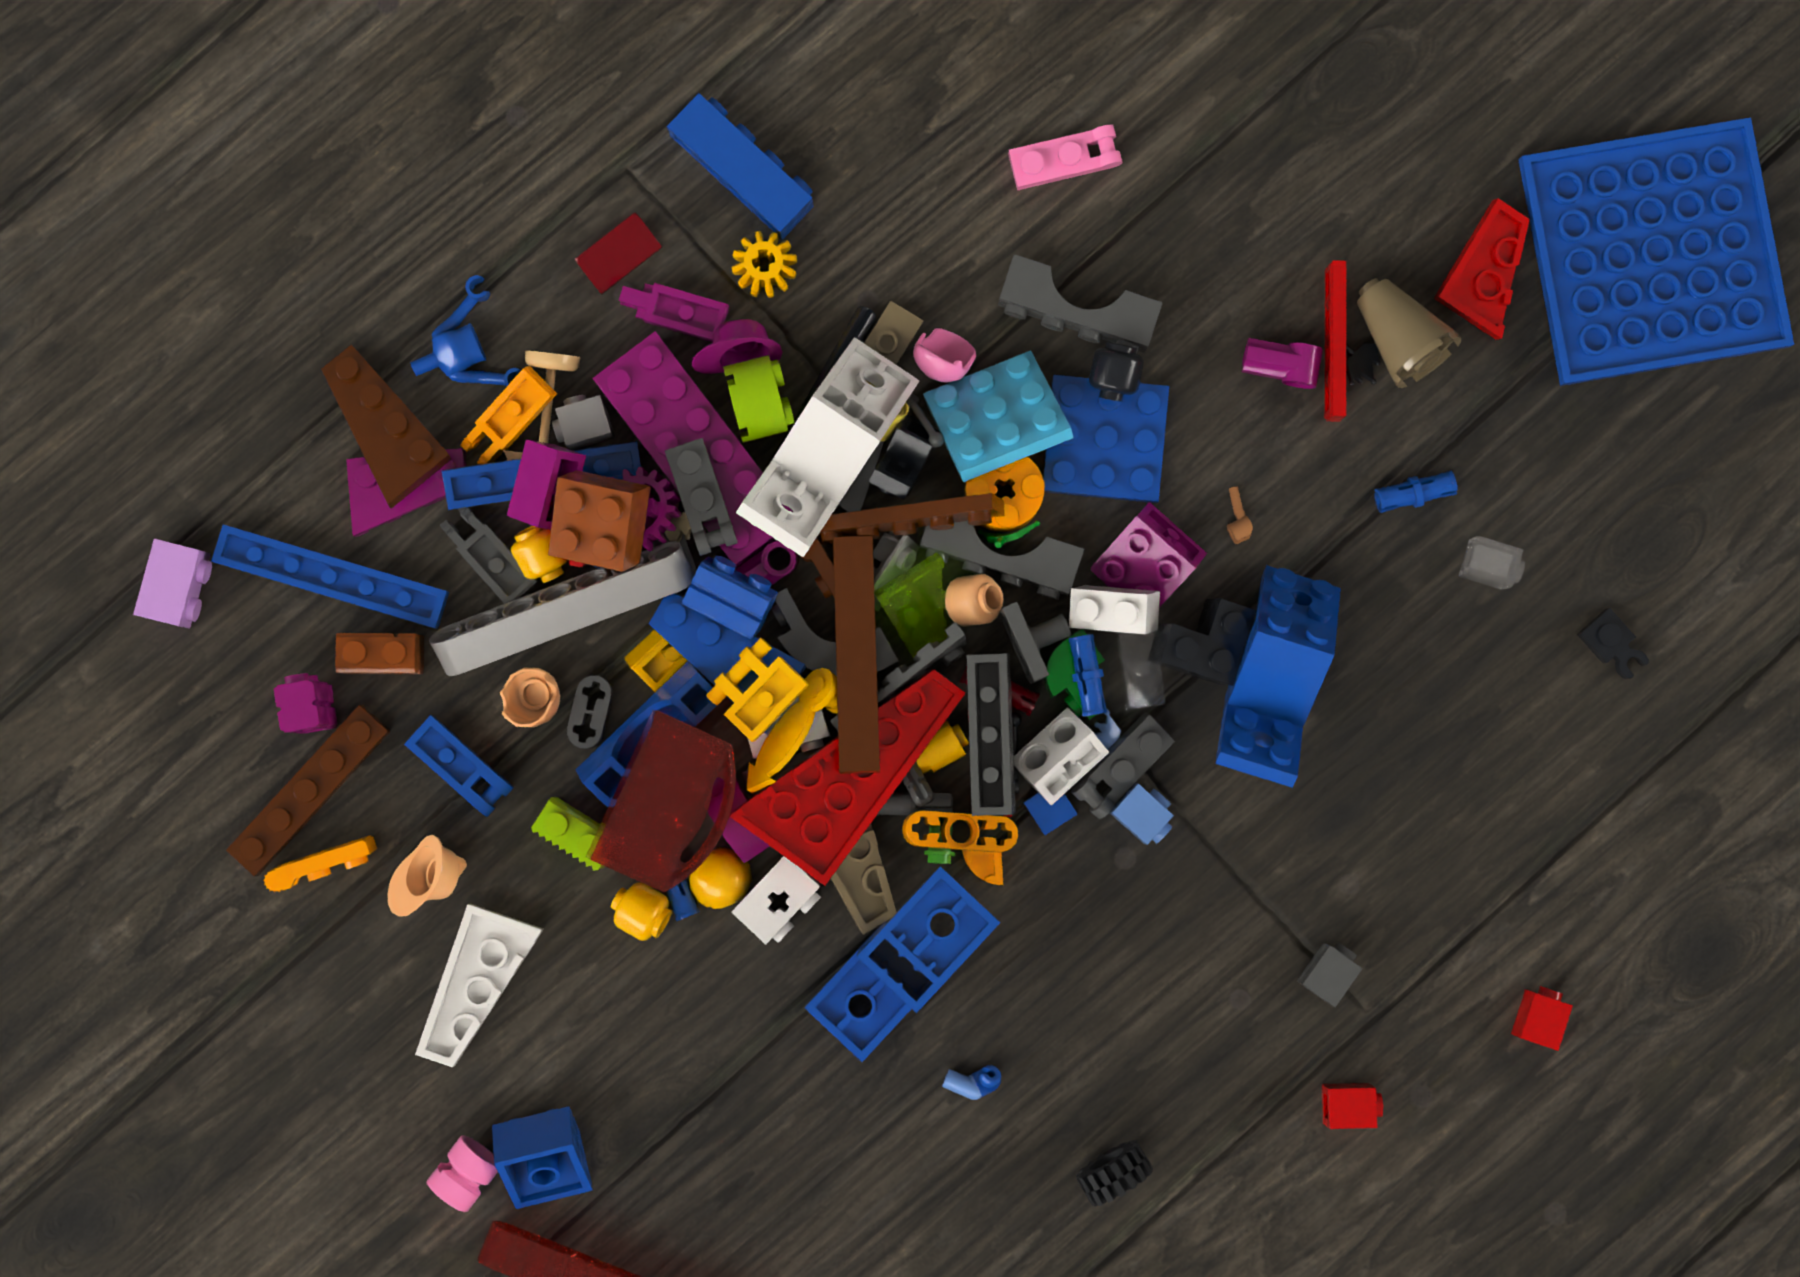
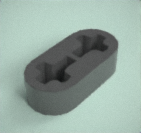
(580, 711)

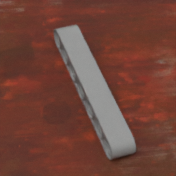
(560, 609)

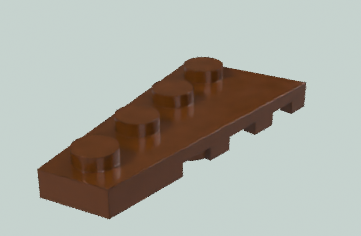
(388, 433)

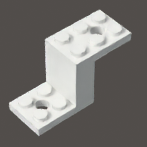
(828, 446)

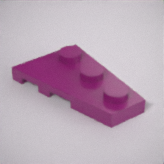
(369, 505)

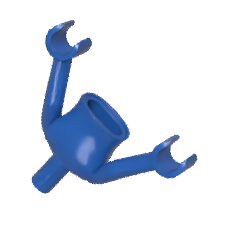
(461, 348)

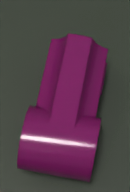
(1292, 363)
(761, 564)

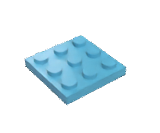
(998, 416)

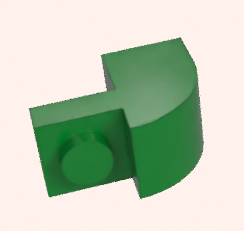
(1060, 670)

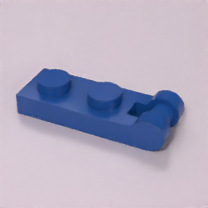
(457, 764)

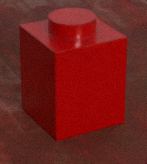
(1542, 1018)
(1351, 1105)

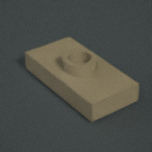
(894, 332)

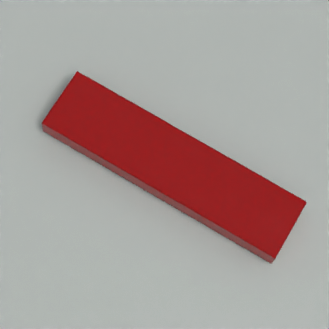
(1335, 341)

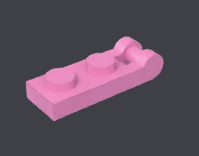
(1064, 157)

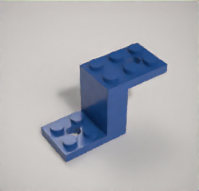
(1279, 676)
(902, 964)

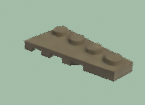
(864, 884)

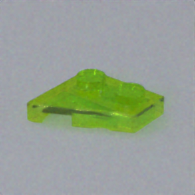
(916, 604)

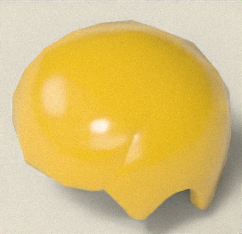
(720, 879)

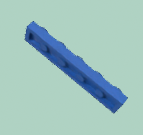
(496, 480)

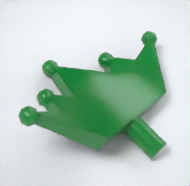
(999, 539)

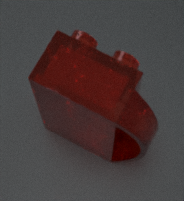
(665, 803)

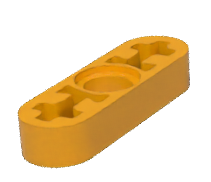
(988, 844)

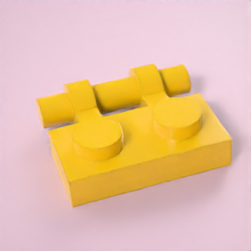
(765, 698)

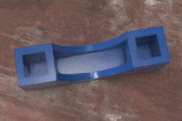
(679, 697)

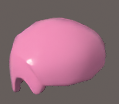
(943, 355)

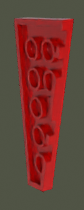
(820, 814)

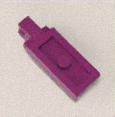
(676, 310)

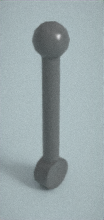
(935, 438)

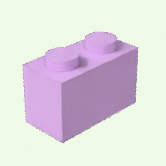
(173, 584)

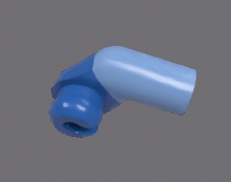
(975, 1085)

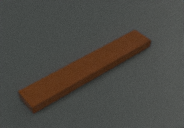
(856, 655)

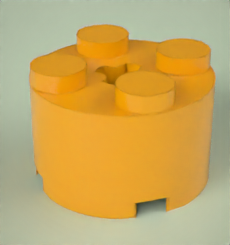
(1026, 492)

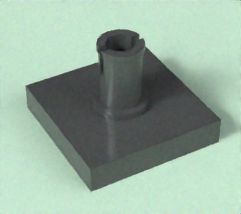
(1029, 640)

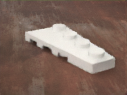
(476, 974)

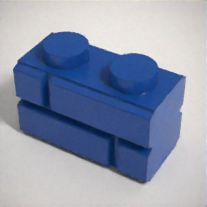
(730, 596)

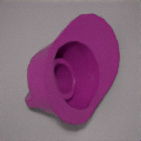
(735, 343)

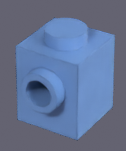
(1144, 814)

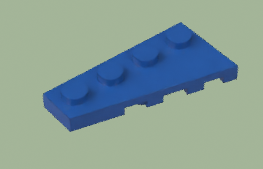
(707, 643)

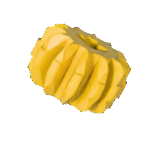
(752, 257)

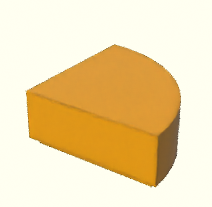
(985, 865)

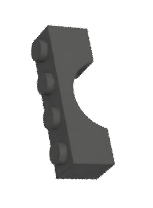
(1032, 293)
(1048, 566)

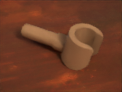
(1241, 528)

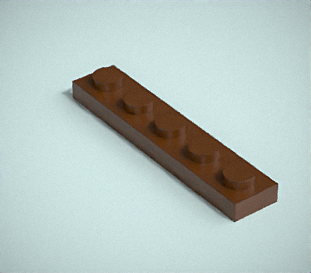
(906, 518)
(308, 790)

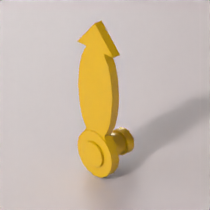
(793, 728)

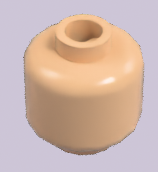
(973, 600)

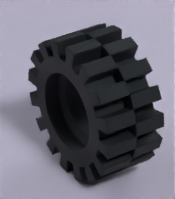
(1114, 1173)

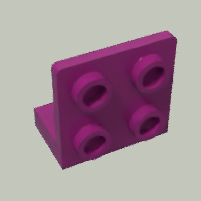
(1149, 555)

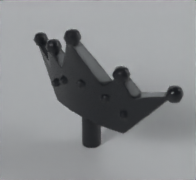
(1361, 363)

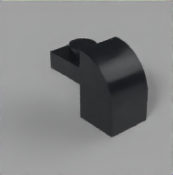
(903, 459)

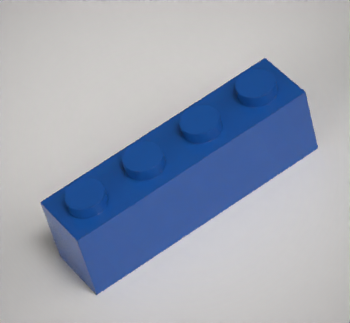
(740, 165)

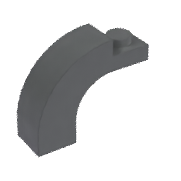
(812, 649)

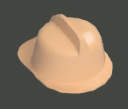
(424, 875)

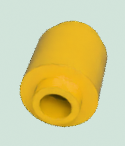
(943, 748)

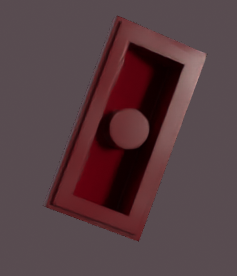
(618, 253)

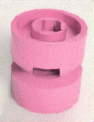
(460, 1178)

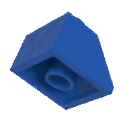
(541, 1157)

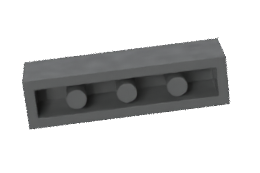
(991, 734)

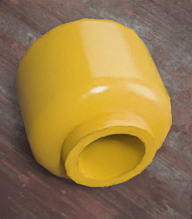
(532, 554)
(641, 911)

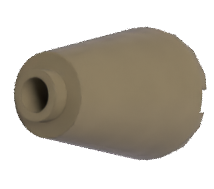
(1404, 331)

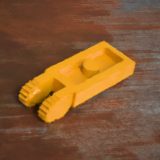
(510, 414)
(318, 864)

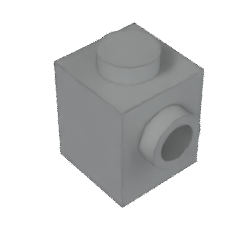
(583, 422)

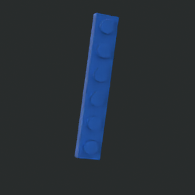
(330, 576)

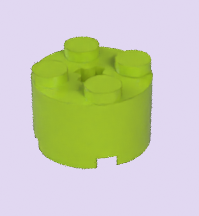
(757, 398)

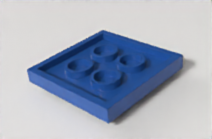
(1114, 442)

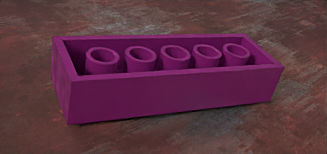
(669, 411)

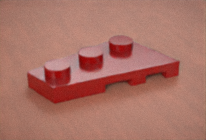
(1484, 272)

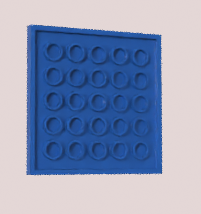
(1655, 251)

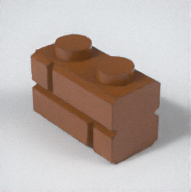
(379, 653)

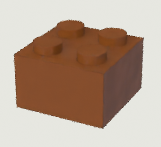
(598, 520)

